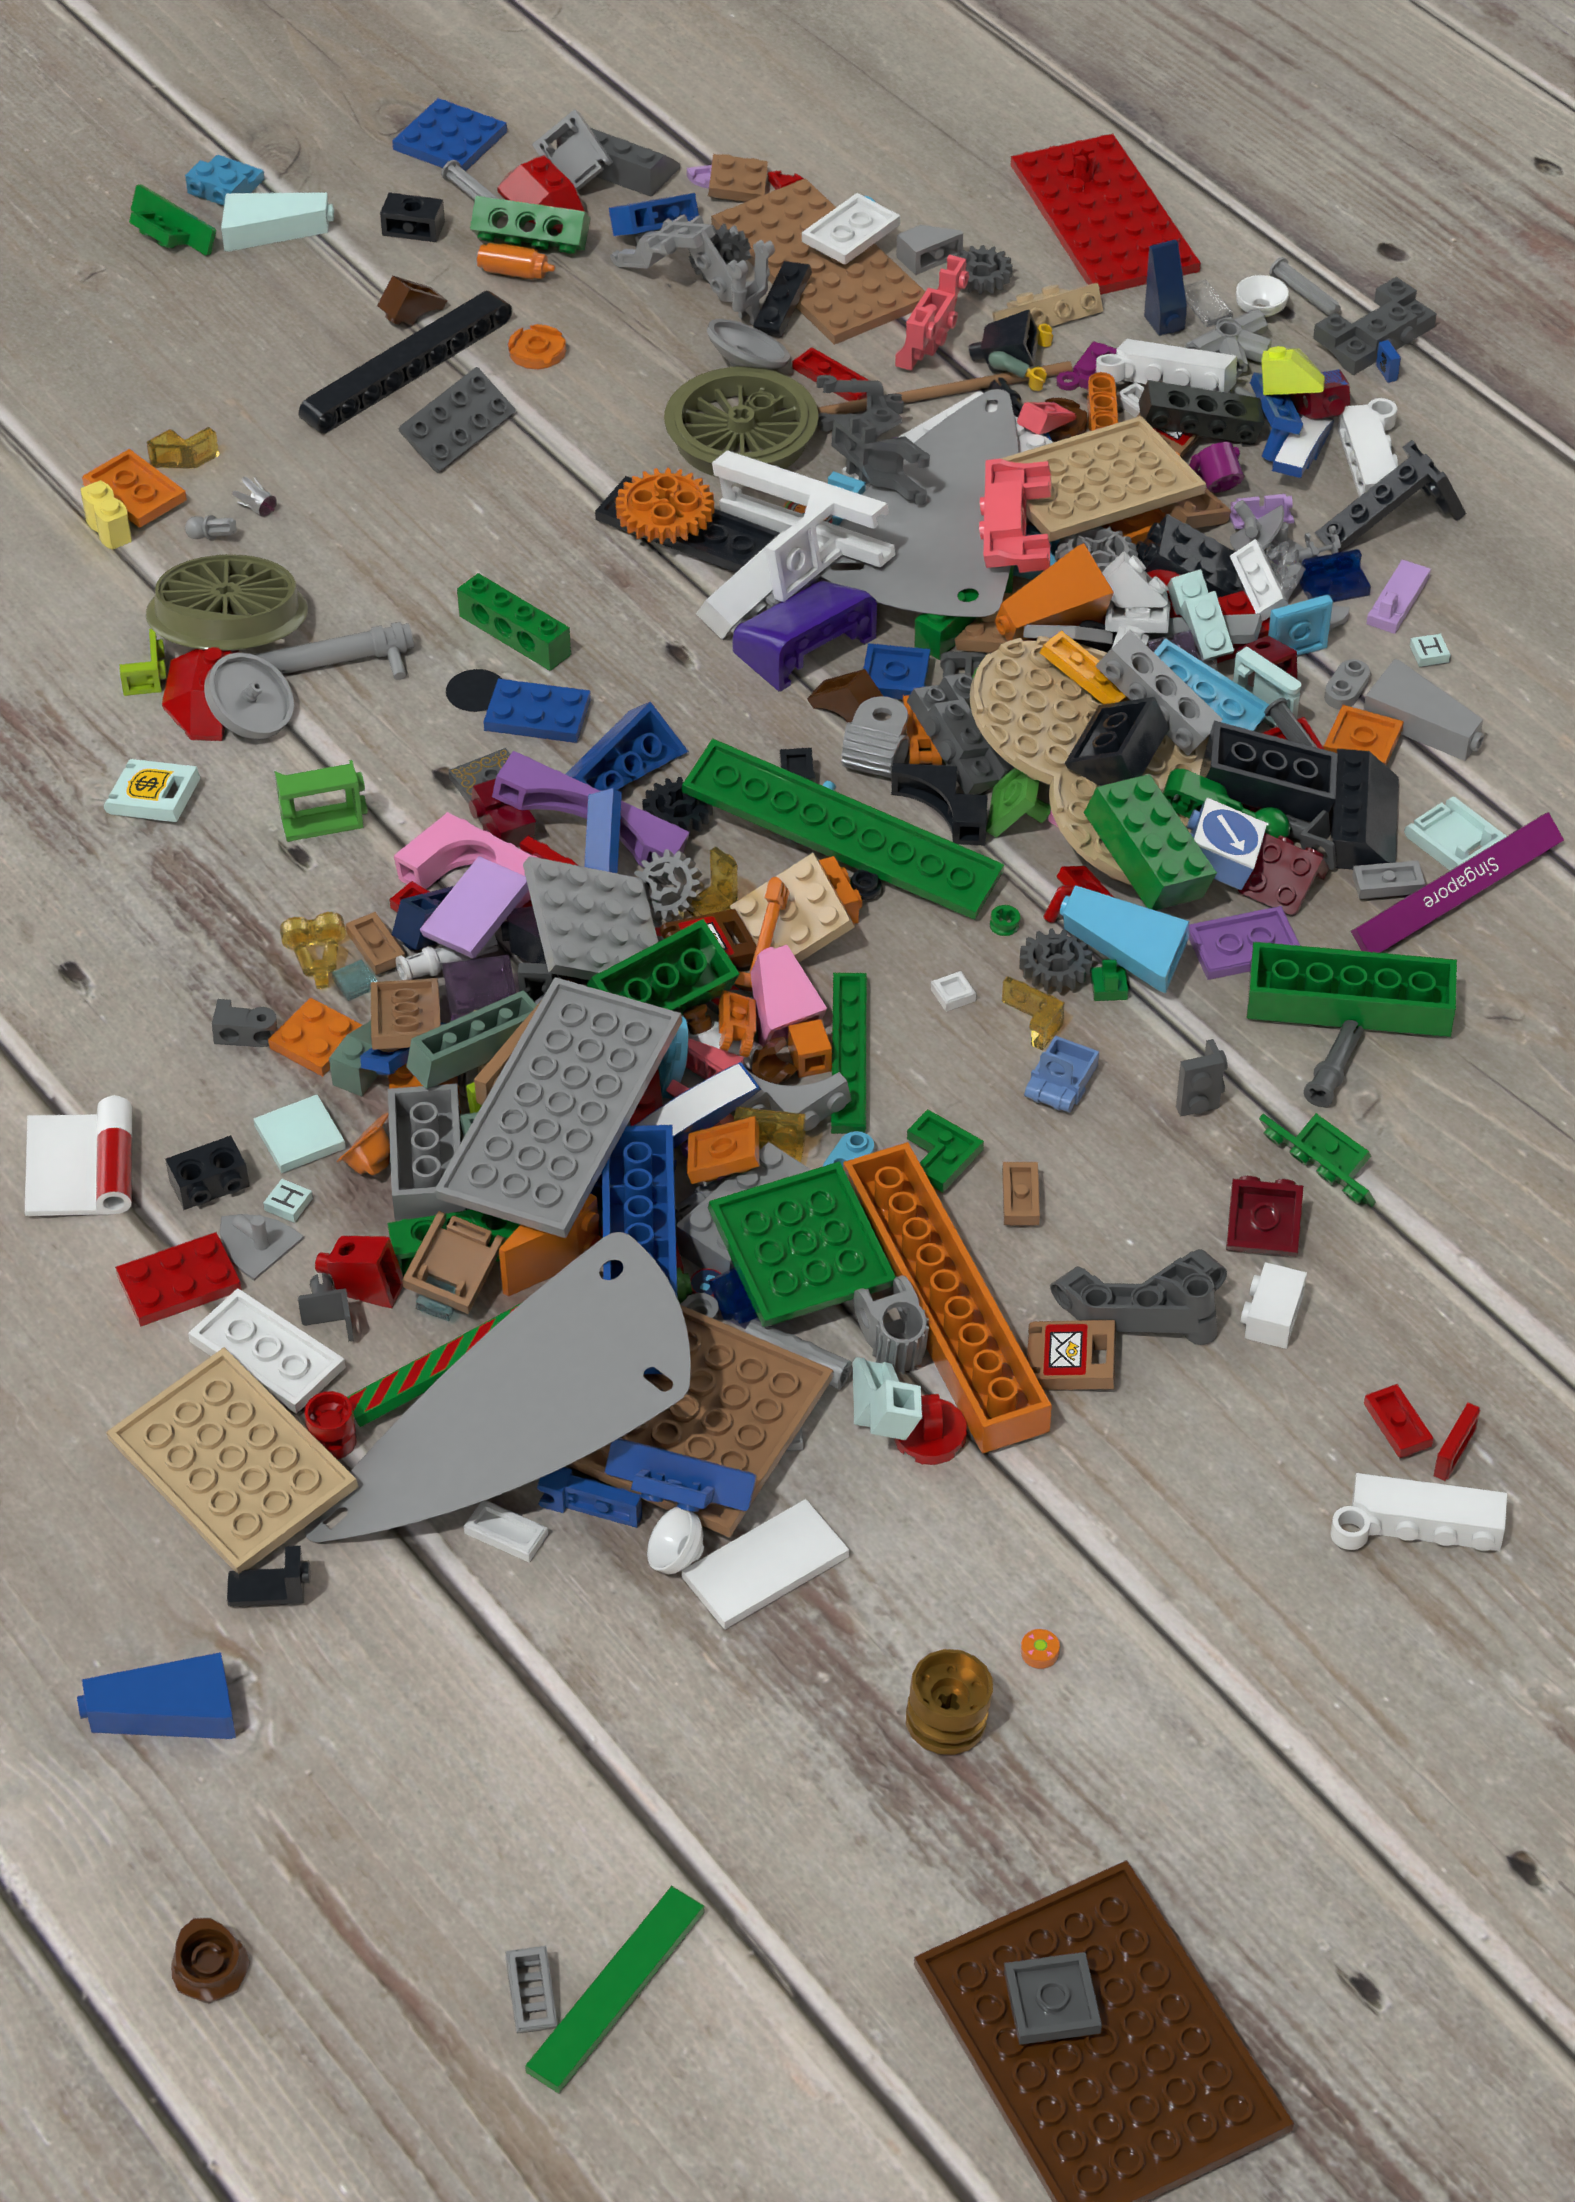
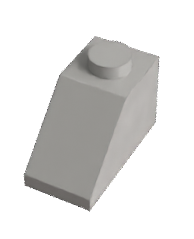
(927, 247)

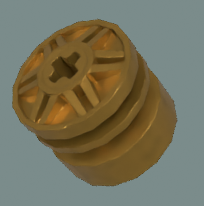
(949, 1701)

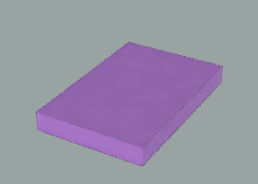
(1227, 942)

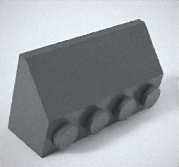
(632, 164)

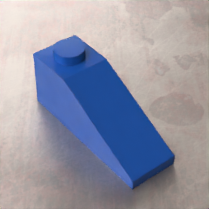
(651, 214)

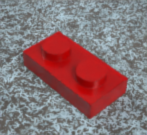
(1398, 1421)

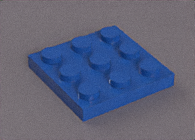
(448, 134)

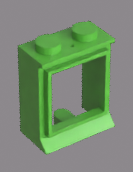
(323, 819)

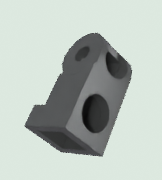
(242, 1025)

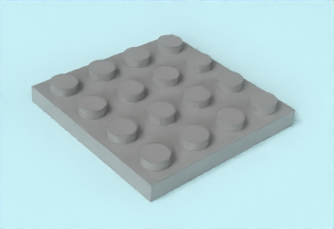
(587, 916)

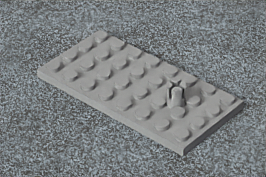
(559, 1107)

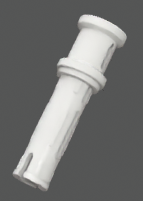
(431, 960)

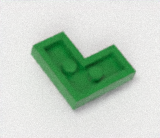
(948, 1145)

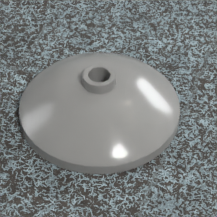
(746, 345)

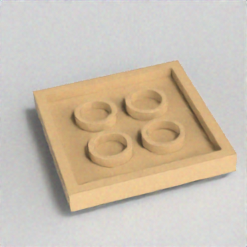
(812, 912)

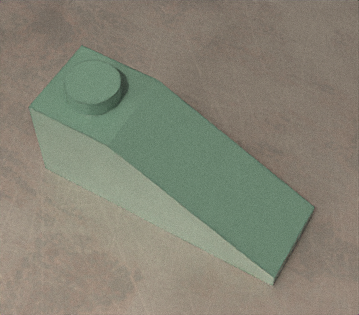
(346, 1062)

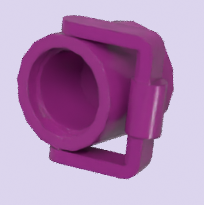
(1218, 467)

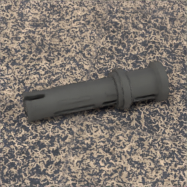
(1330, 1072)

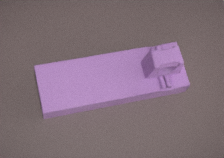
(1398, 596)

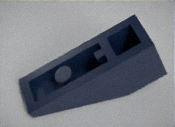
(1165, 289)
(413, 914)

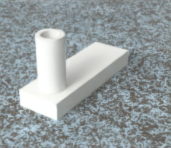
(1258, 579)

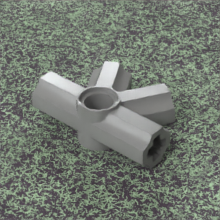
(1237, 338)

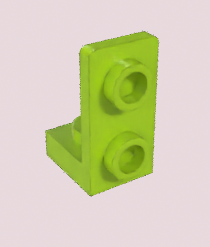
(145, 676)

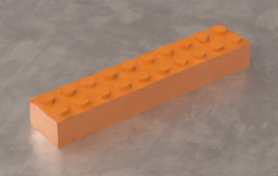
(966, 1328)

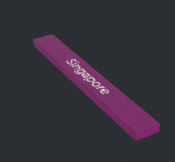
(1458, 885)

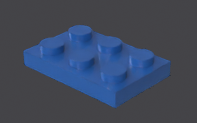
(537, 710)

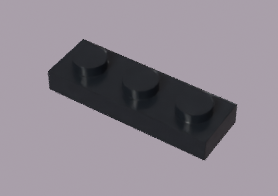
(783, 298)

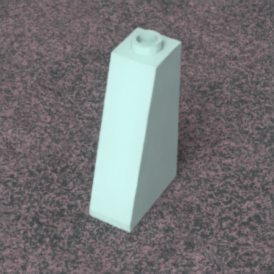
(273, 218)

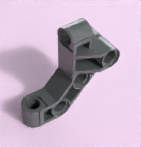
(1169, 1302)

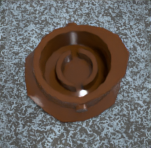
(208, 1961)

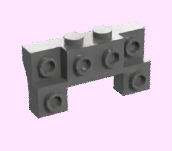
(1397, 320)
(949, 723)

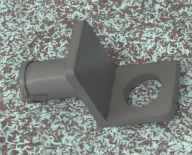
(1314, 835)
(325, 1304)

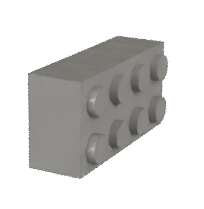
(422, 1144)
(697, 1233)

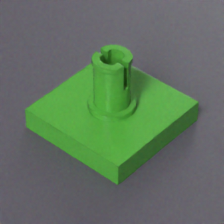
(1012, 799)

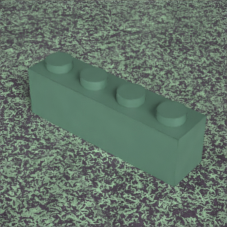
(467, 1040)

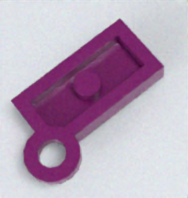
(1084, 367)

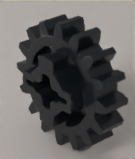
(676, 807)

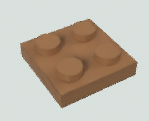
(737, 178)

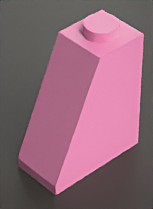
(782, 994)

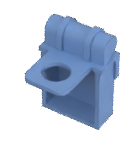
(1062, 1074)

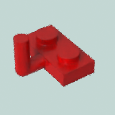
(1069, 877)

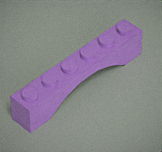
(536, 786)

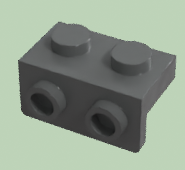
(1201, 1081)

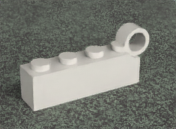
(1146, 361)
(1365, 441)
(739, 596)
(1421, 1513)

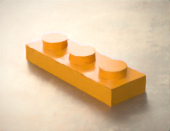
(1081, 668)

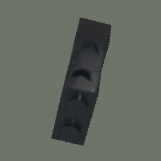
(937, 788)

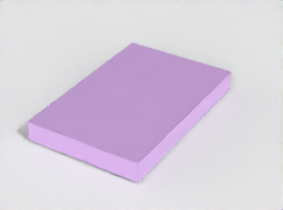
(475, 907)

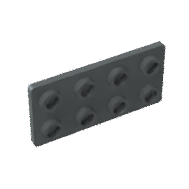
(456, 419)

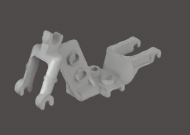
(725, 279)

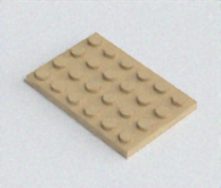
(1107, 478)
(232, 1460)

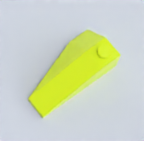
(1289, 372)

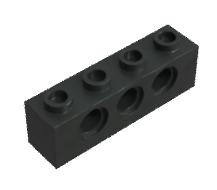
(1201, 412)

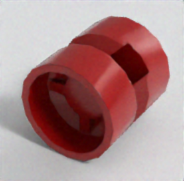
(331, 1422)

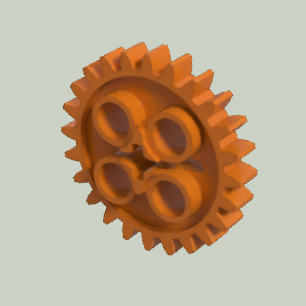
(665, 505)

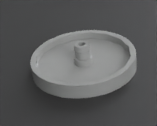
(248, 695)

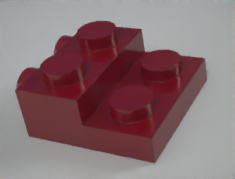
(1264, 1216)

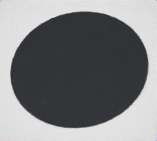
(472, 689)

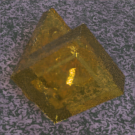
(723, 886)
(1045, 1010)

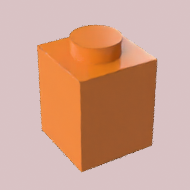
(810, 1048)

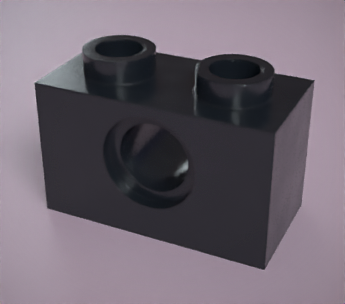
(412, 217)

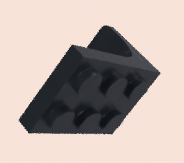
(1183, 549)

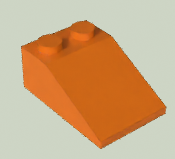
(536, 1255)

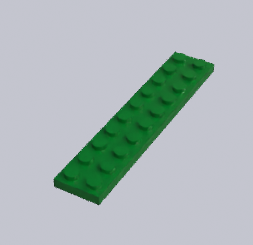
(843, 828)

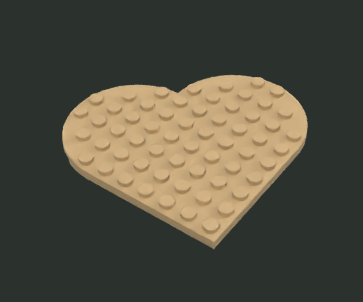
(1034, 721)

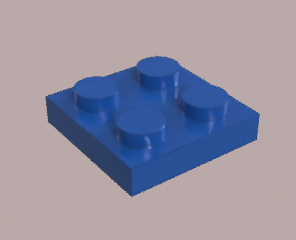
(897, 668)

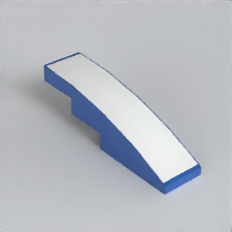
(1300, 450)
(705, 1103)

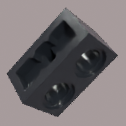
(207, 1172)

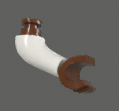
(761, 1059)

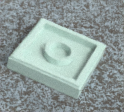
(299, 1133)

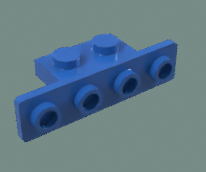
(679, 1477)

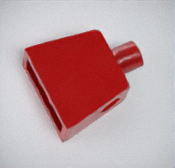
(365, 1268)

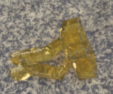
(325, 931)

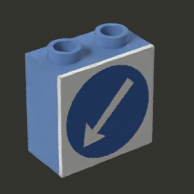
(1227, 840)

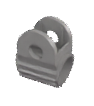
(873, 743)
(881, 1337)

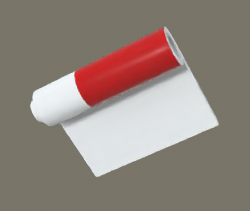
(80, 1161)

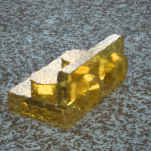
(779, 1128)

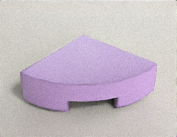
(700, 174)

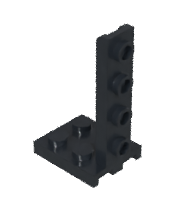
(1389, 493)

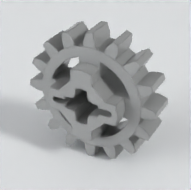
(669, 871)

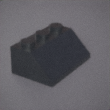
(1119, 741)

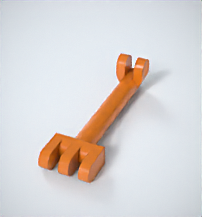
(777, 898)

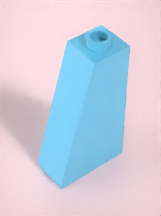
(1135, 936)

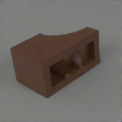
(409, 300)
(845, 693)

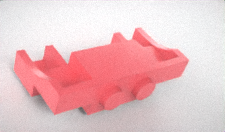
(933, 315)
(1004, 512)

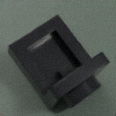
(798, 762)

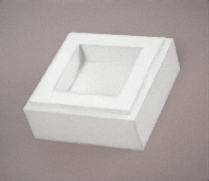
(953, 991)

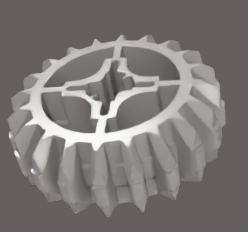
(1102, 544)

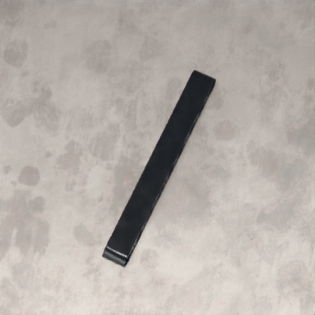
(405, 362)

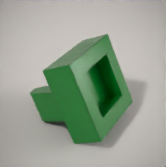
(1109, 982)

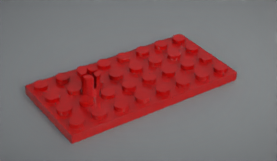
(1100, 210)

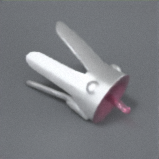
(259, 500)

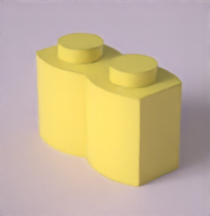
(106, 515)

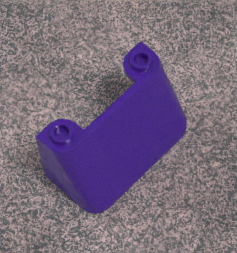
(786, 632)

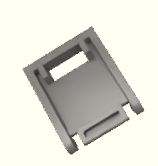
(579, 155)

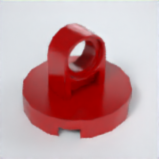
(937, 1433)

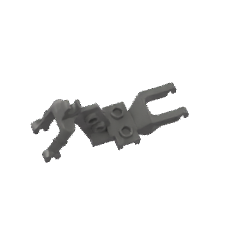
(856, 438)

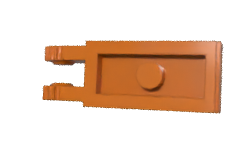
(737, 1021)

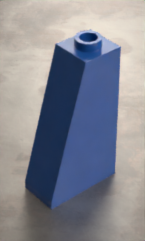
(161, 1700)

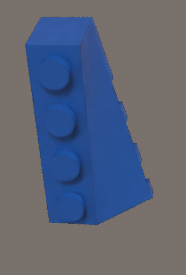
(629, 750)

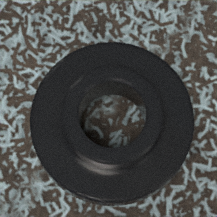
(866, 883)

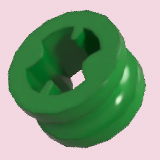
(1006, 913)

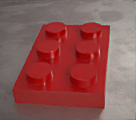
(178, 1279)

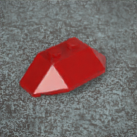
(540, 184)
(185, 695)

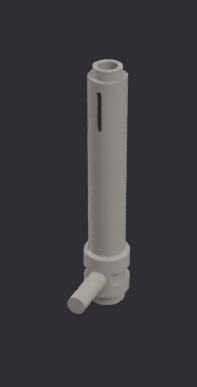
(377, 641)

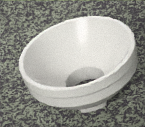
(1262, 291)
(675, 1541)

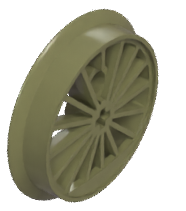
(750, 423)
(211, 598)

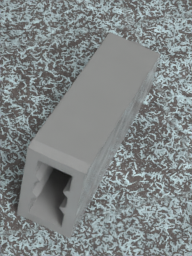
(1426, 710)

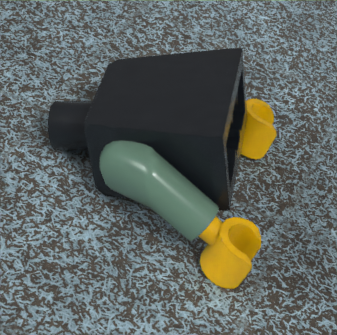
(1012, 347)

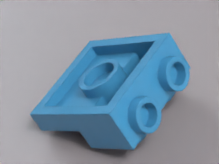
(222, 176)

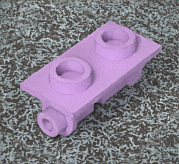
(1270, 503)

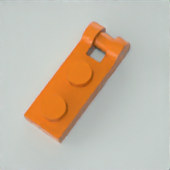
(919, 739)

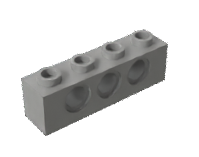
(1144, 675)

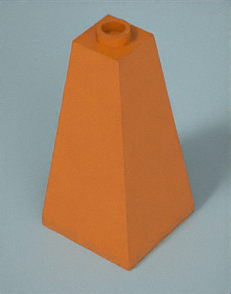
(1060, 596)

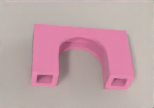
(452, 844)

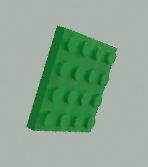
(801, 1243)

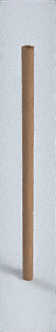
(945, 389)

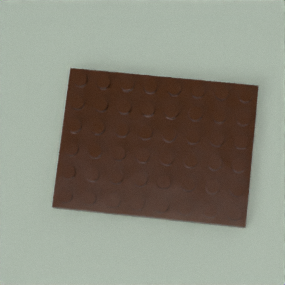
(1120, 2109)

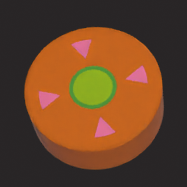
(1040, 1648)

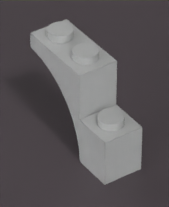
(813, 1099)

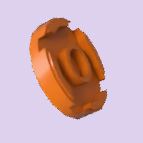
(537, 347)

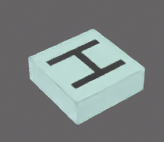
(1429, 650)
(288, 1200)

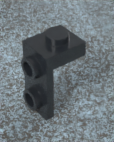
(271, 1585)

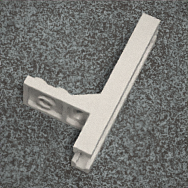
(807, 540)

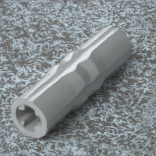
(807, 1349)

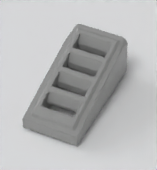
(526, 1958)

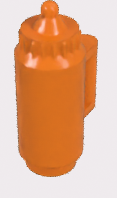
(513, 261)

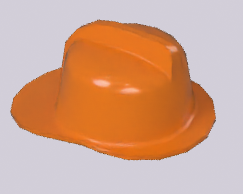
(370, 1150)

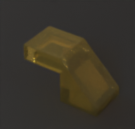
(172, 451)

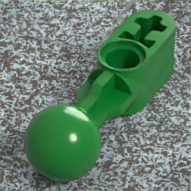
(1188, 792)

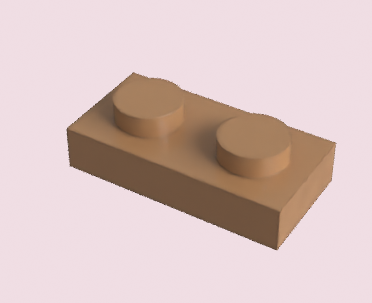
(374, 942)
(1020, 1193)

